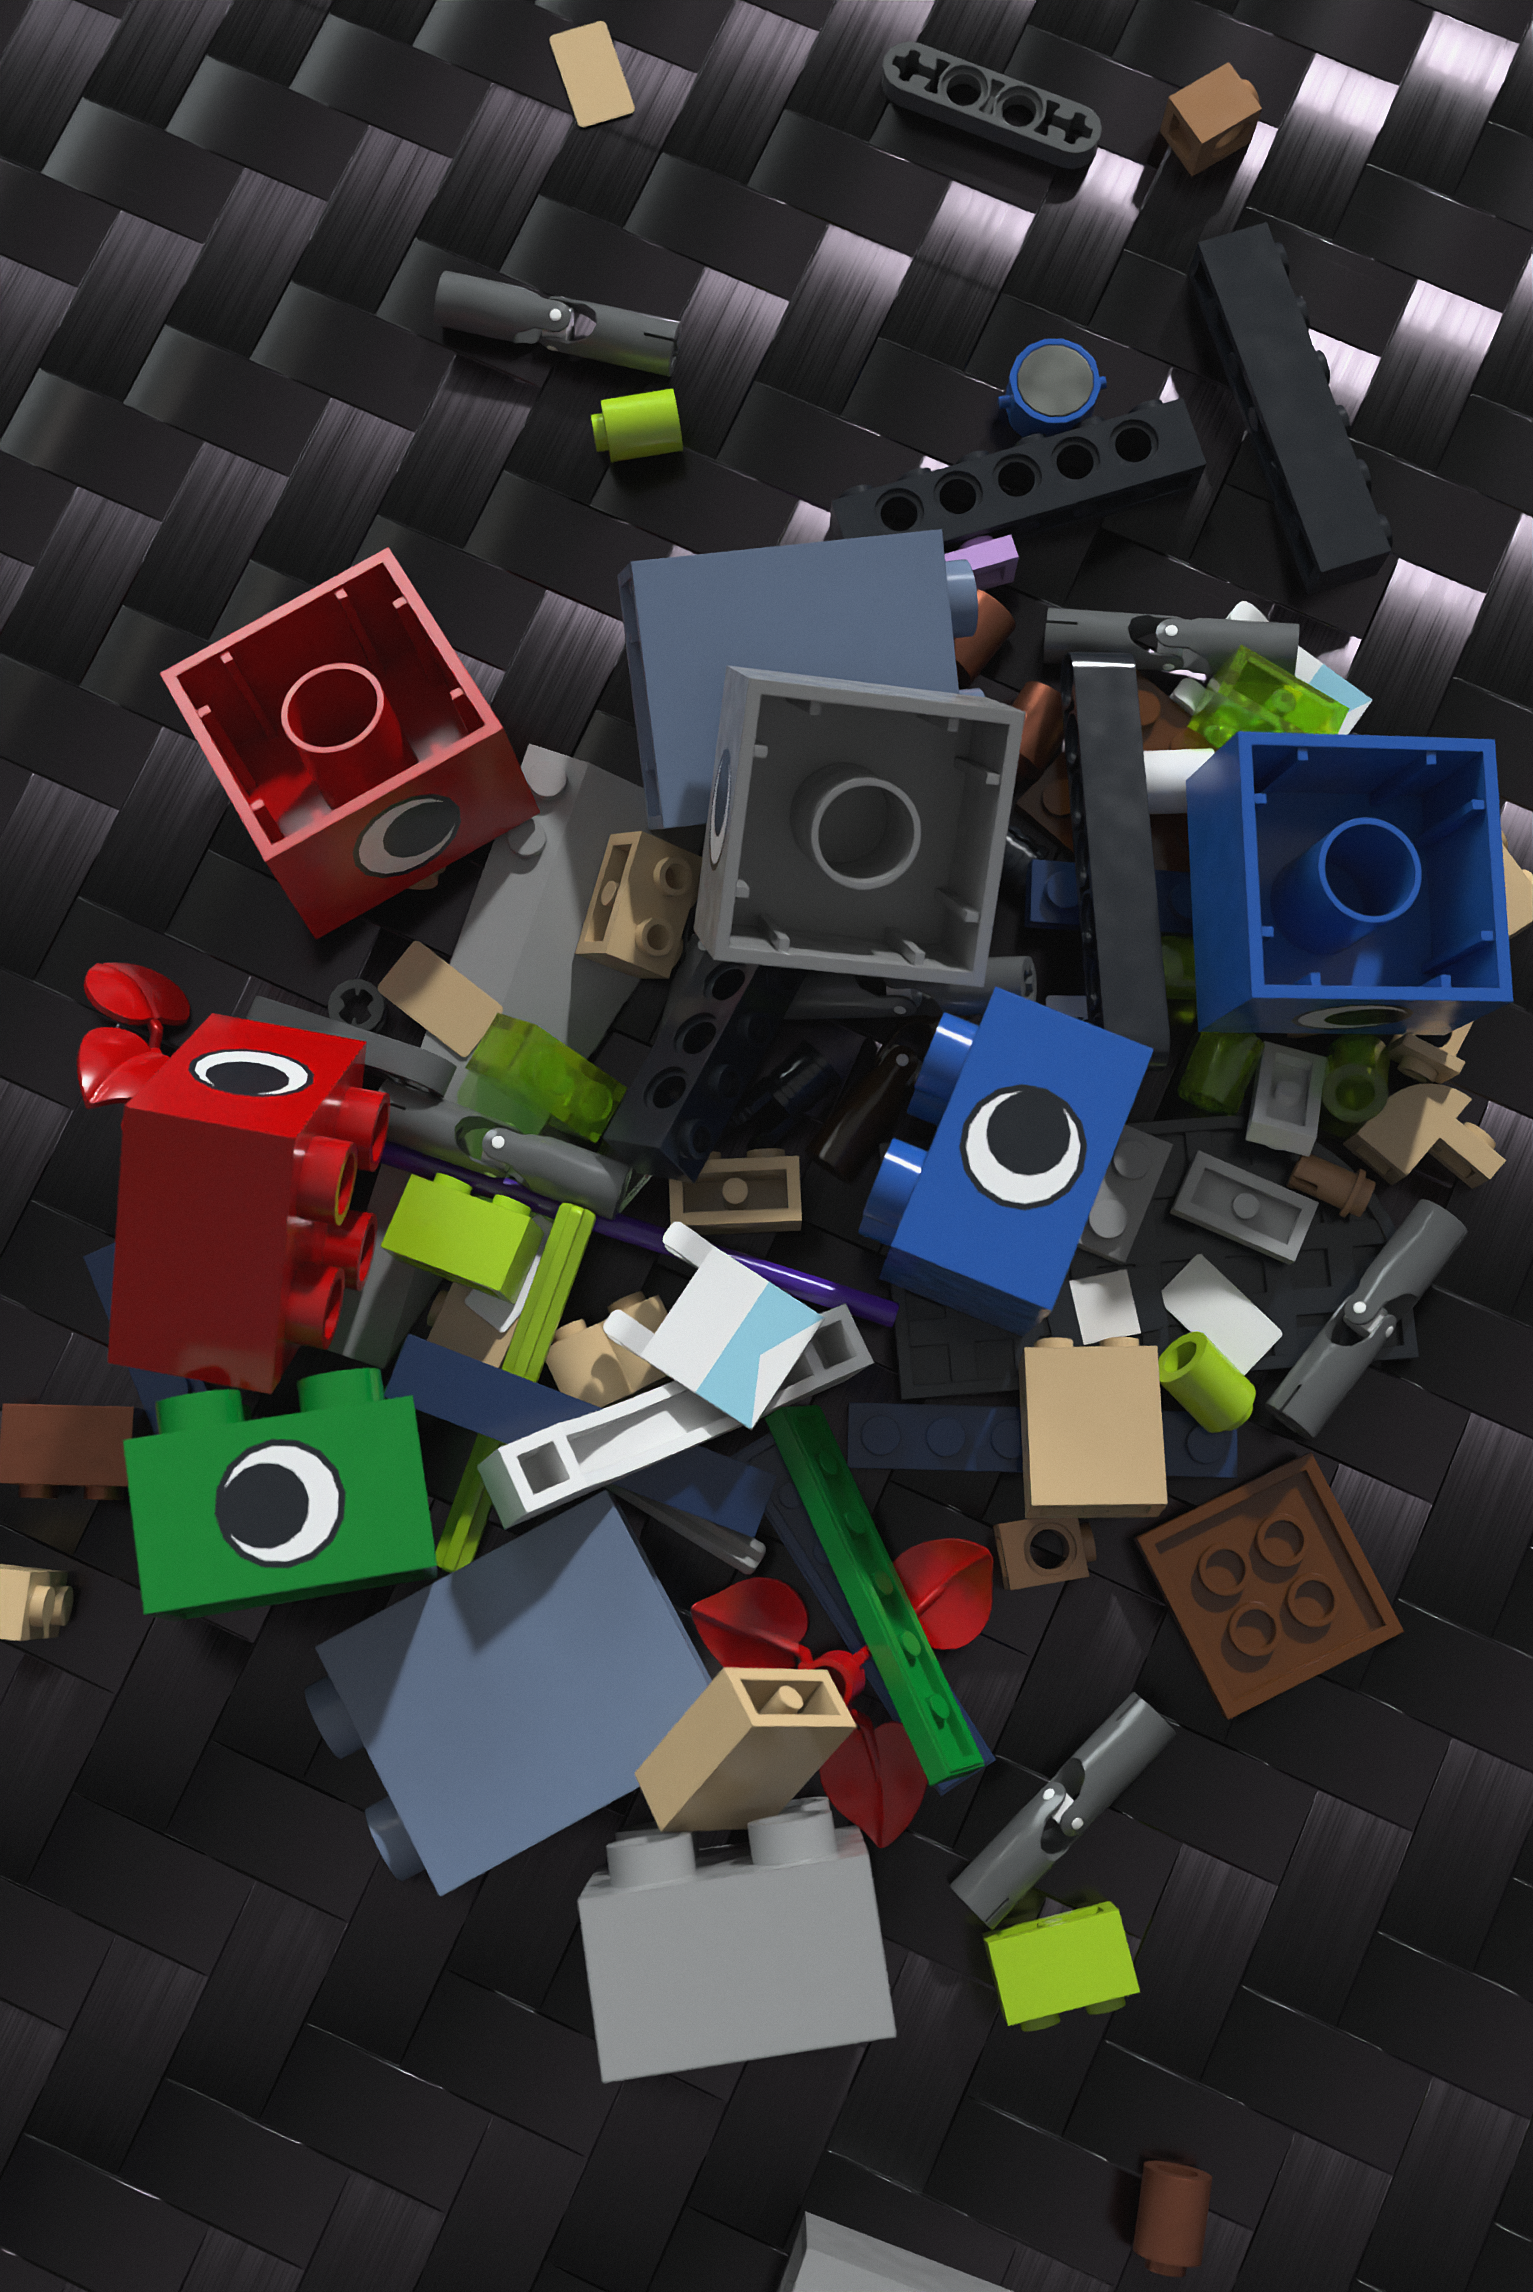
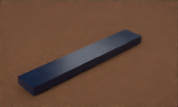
(515, 1407)
(800, 1539)

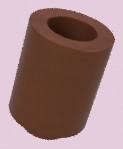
(992, 630)
(1041, 728)
(1172, 2217)

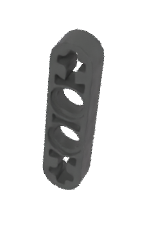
(985, 115)
(384, 1055)

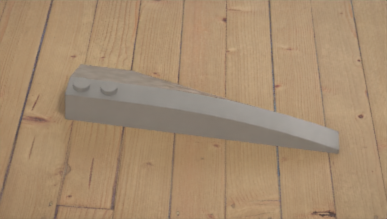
(523, 956)

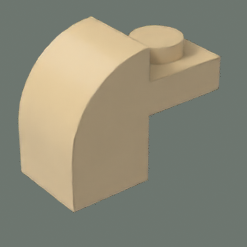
(1422, 1122)

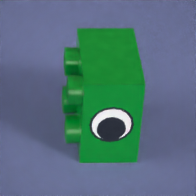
(278, 1504)

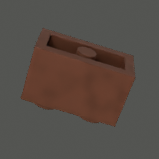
(68, 1447)

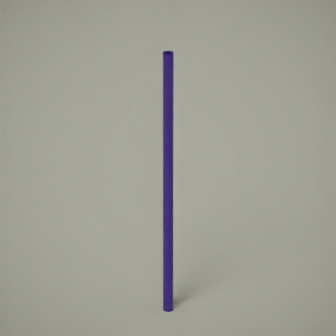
(651, 1236)

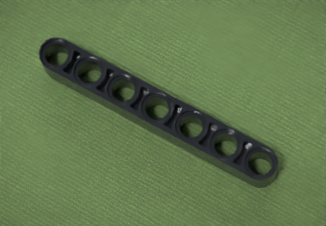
(1114, 850)

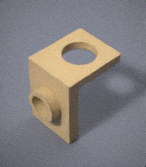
(1425, 1061)

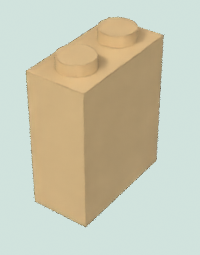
(1092, 1430)
(744, 1748)

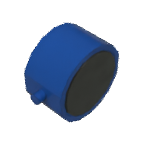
(1051, 388)

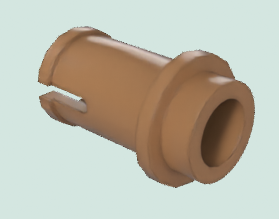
(1332, 1184)

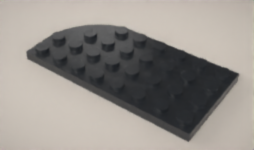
(961, 1355)

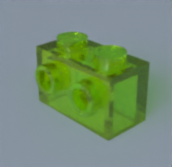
(1262, 697)

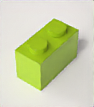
(464, 1237)
(1061, 1966)

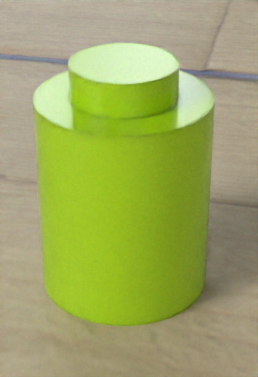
(638, 425)
(1206, 1383)

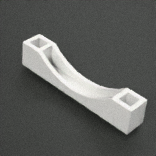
(647, 1429)

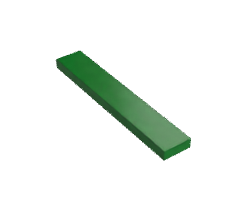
(875, 1594)

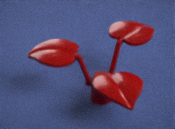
(113, 1060)
(874, 1771)

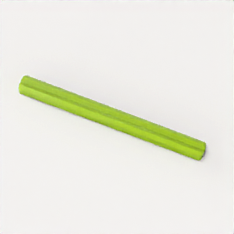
(525, 1359)

